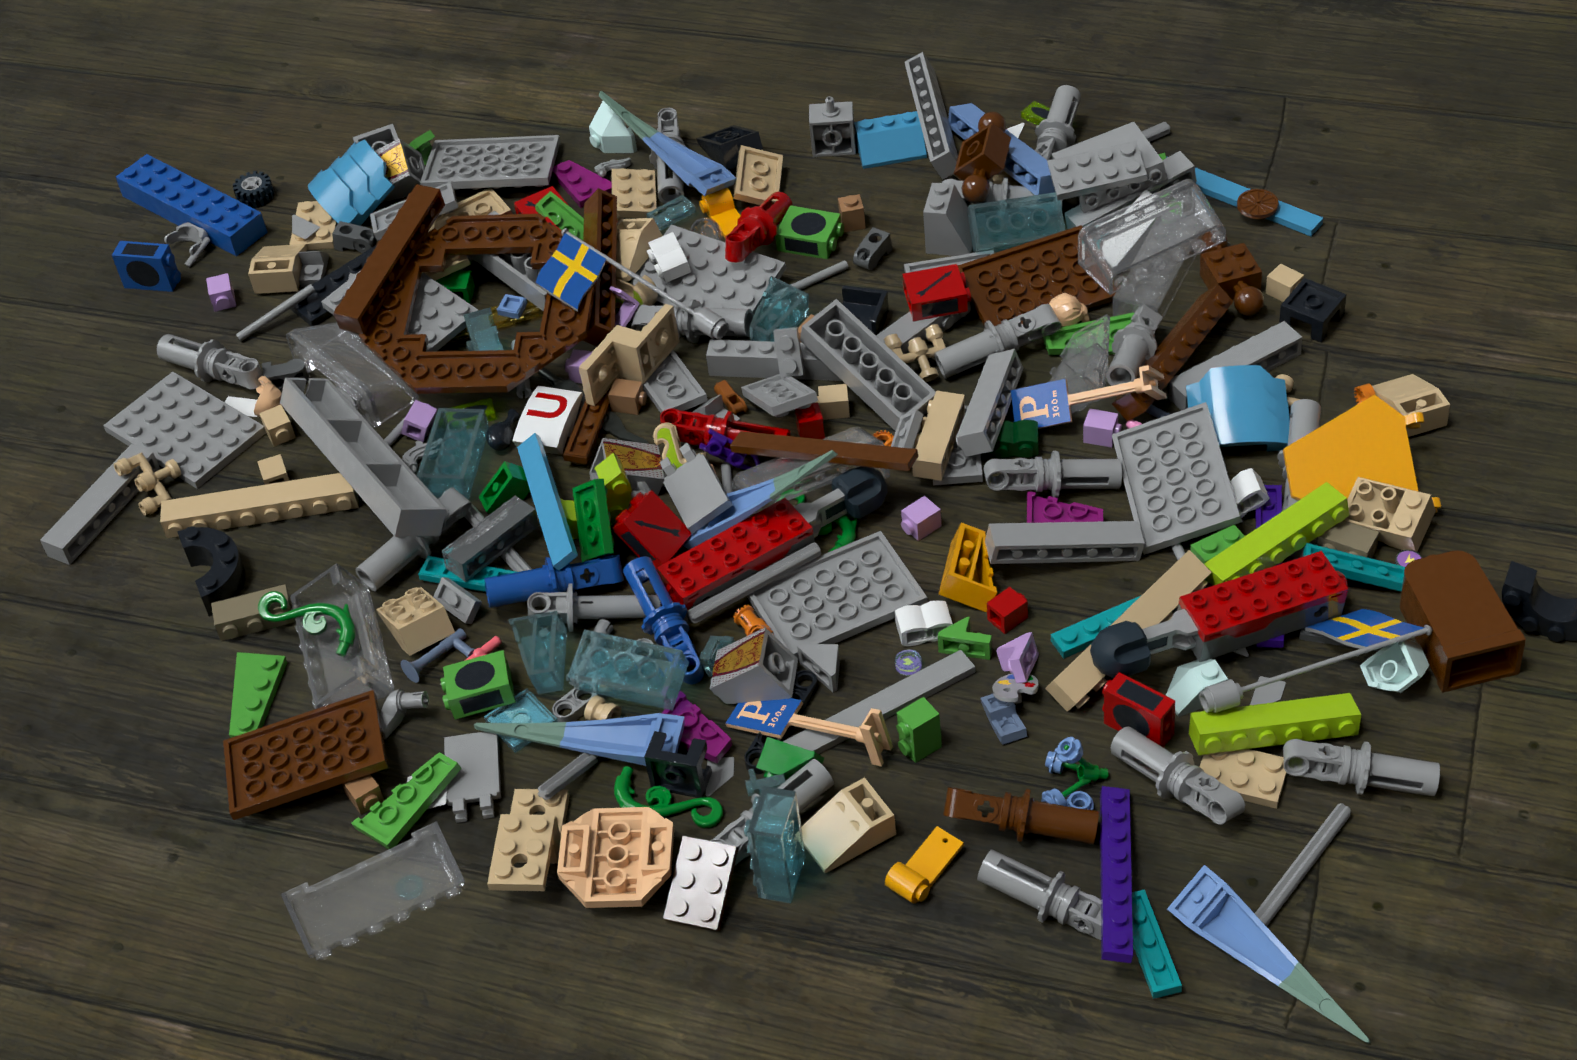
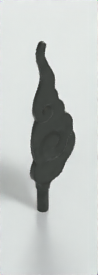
(612, 423)

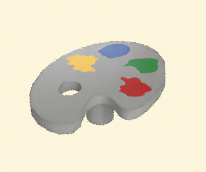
(1014, 689)

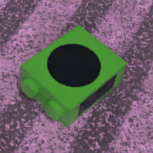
(809, 232)
(477, 685)

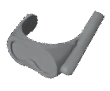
(189, 232)

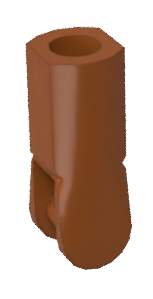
(730, 397)

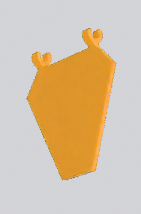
(1361, 443)

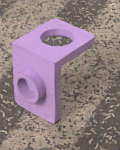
(627, 309)

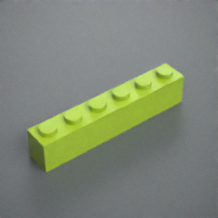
(1280, 535)
(1274, 723)

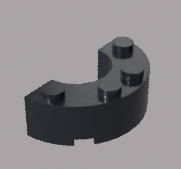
(219, 551)
(1537, 609)

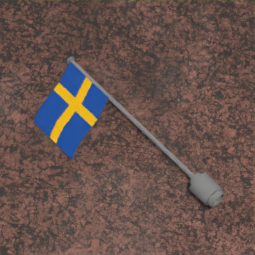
(577, 267)
(1358, 629)

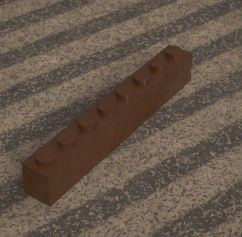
(601, 233)
(389, 259)
(1178, 347)

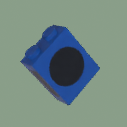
(146, 266)

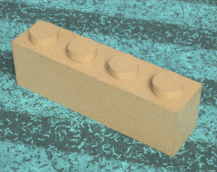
(938, 434)

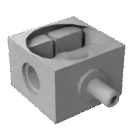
(832, 128)

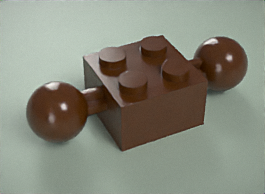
(982, 157)
(1235, 273)

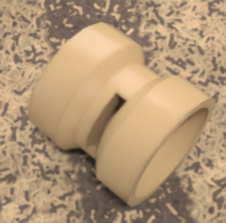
(598, 709)

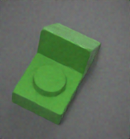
(423, 145)
(960, 637)

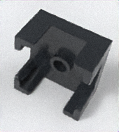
(1313, 305)
(676, 771)

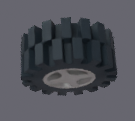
(253, 189)

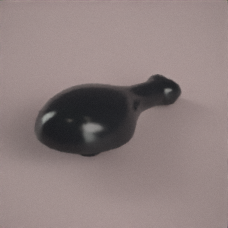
(501, 433)

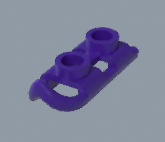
(716, 448)

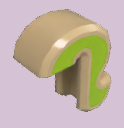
(639, 292)
(667, 434)

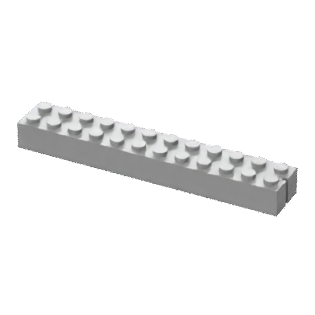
(363, 458)

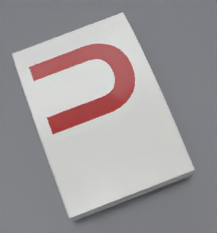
(551, 416)

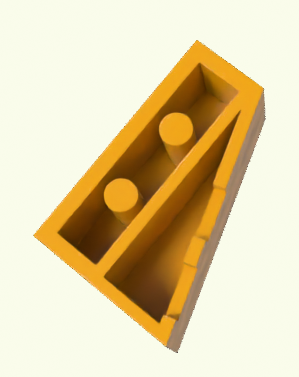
(967, 569)

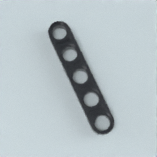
(800, 693)

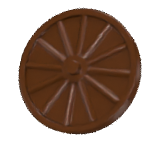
(1257, 203)

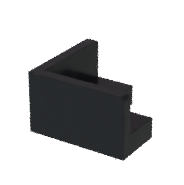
(867, 305)

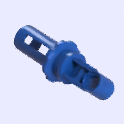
(521, 585)
(667, 621)

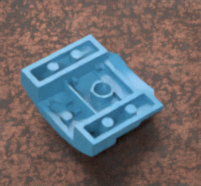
(352, 184)
(1244, 406)

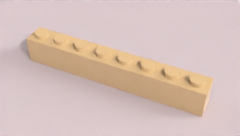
(259, 504)
(1150, 609)

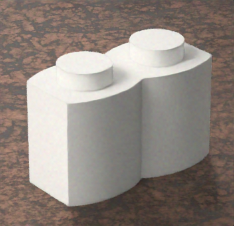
(669, 257)
(1249, 491)
(922, 623)

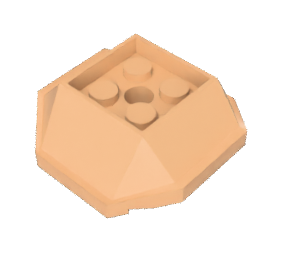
(606, 835)

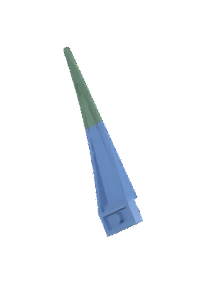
(690, 166)
(753, 498)
(611, 738)
(1226, 921)

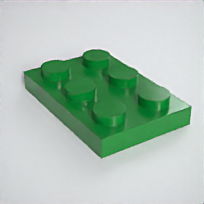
(593, 520)

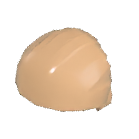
(1069, 309)
(269, 396)

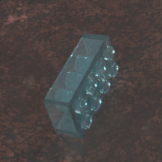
(1014, 221)
(454, 450)
(628, 669)
(775, 844)

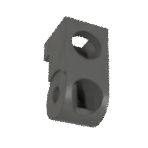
(353, 237)
(872, 250)
(277, 373)

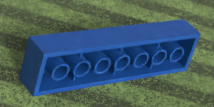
(185, 199)

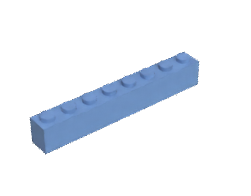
(1021, 161)

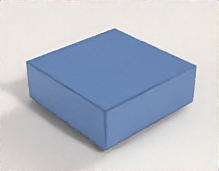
(512, 306)

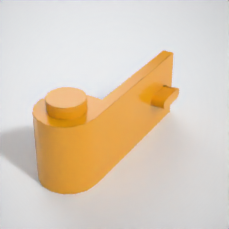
(721, 209)
(924, 867)

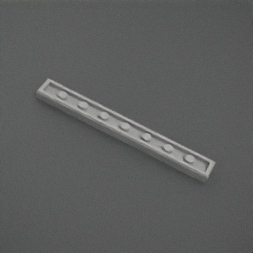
(890, 700)

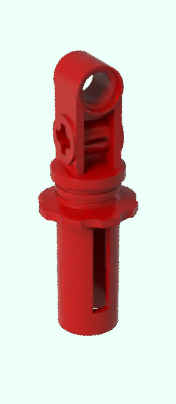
(756, 227)
(726, 426)

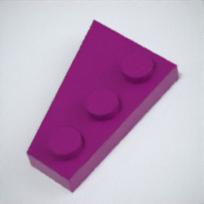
(579, 181)
(1050, 510)
(700, 727)

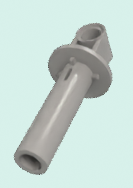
(587, 607)

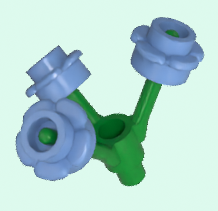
(1066, 755)

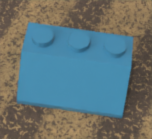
(889, 140)

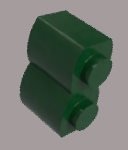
(1017, 440)

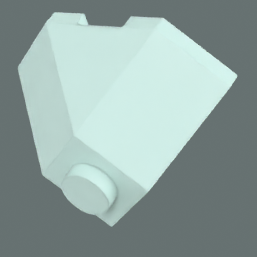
(610, 132)
(1395, 666)
(1190, 681)

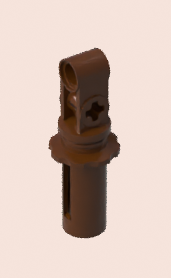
(1024, 815)

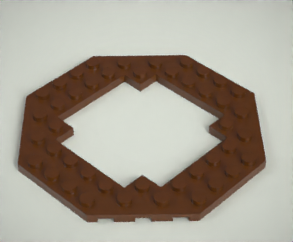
(475, 370)

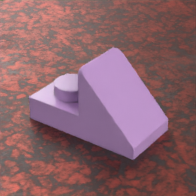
(1019, 656)

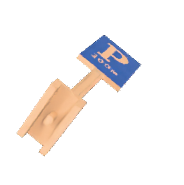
(1052, 404)
(775, 717)

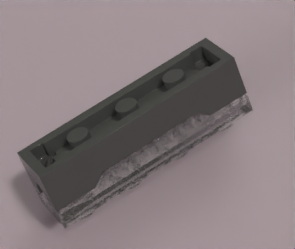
(490, 538)

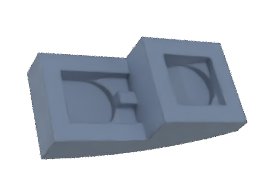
(1003, 719)

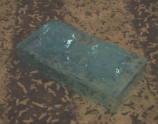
(672, 212)

